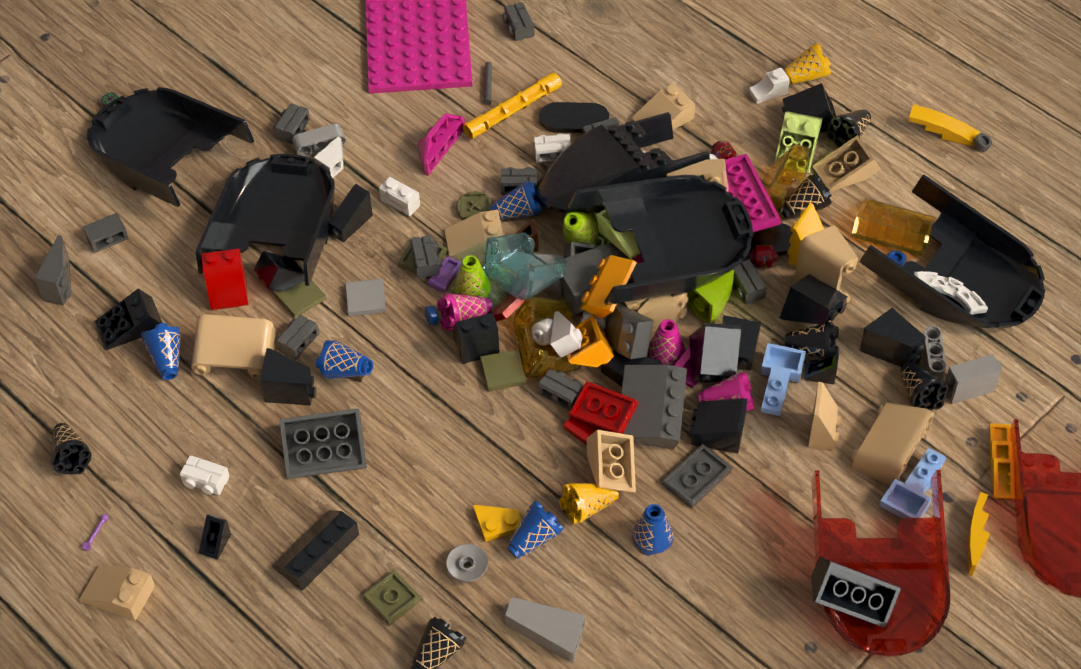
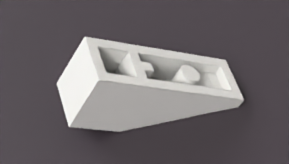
(564, 336)

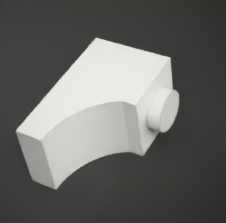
(771, 86)

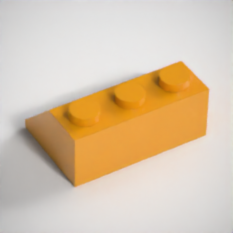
(612, 272)
(594, 345)

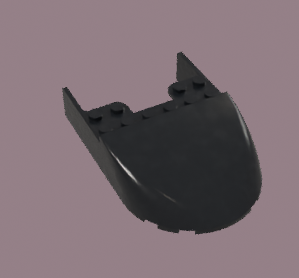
(153, 131)
(610, 158)
(273, 203)
(683, 228)
(974, 253)

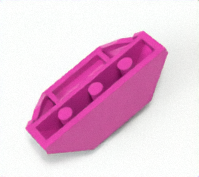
(439, 140)

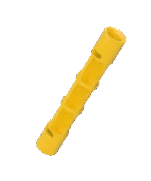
(503, 110)

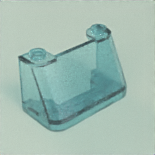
(514, 266)

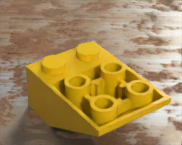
(807, 224)

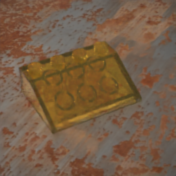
(893, 227)

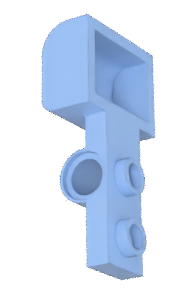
(781, 365)
(908, 498)

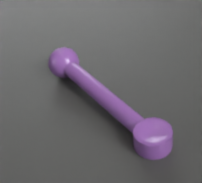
(86, 546)

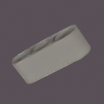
(317, 139)
(934, 352)

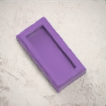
(447, 274)

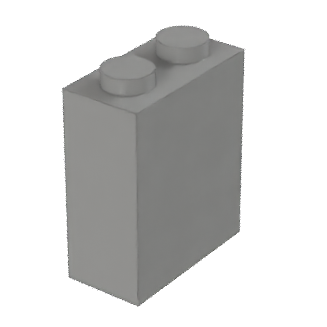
(972, 378)

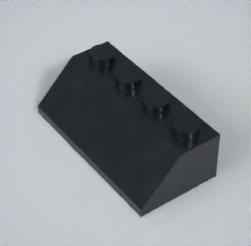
(317, 548)
(853, 591)

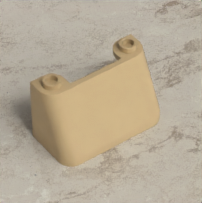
(826, 257)
(232, 343)
(892, 441)

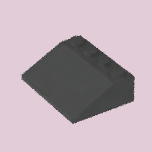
(581, 270)
(660, 406)
(323, 443)

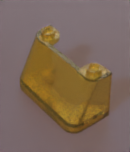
(785, 170)
(534, 357)

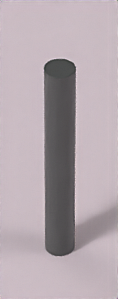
(488, 83)

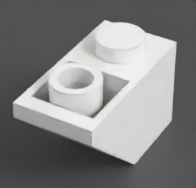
(331, 157)

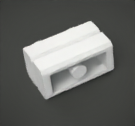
(550, 147)
(399, 196)
(204, 475)

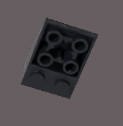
(128, 320)

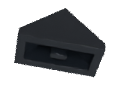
(822, 369)
(214, 536)

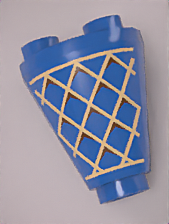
(518, 203)
(164, 349)
(342, 362)
(533, 530)
(653, 531)

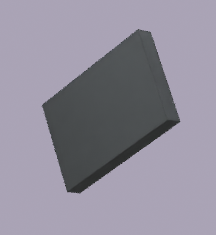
(697, 476)

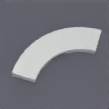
(955, 290)

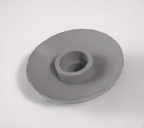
(467, 555)

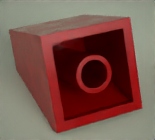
(225, 279)

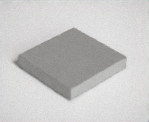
(365, 297)

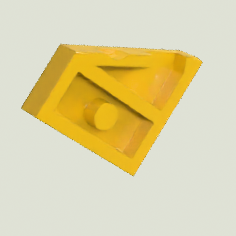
(496, 521)

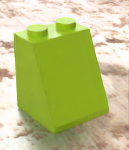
(710, 299)

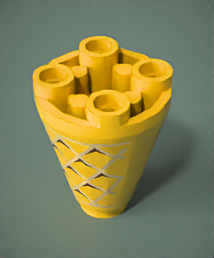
(808, 66)
(585, 500)

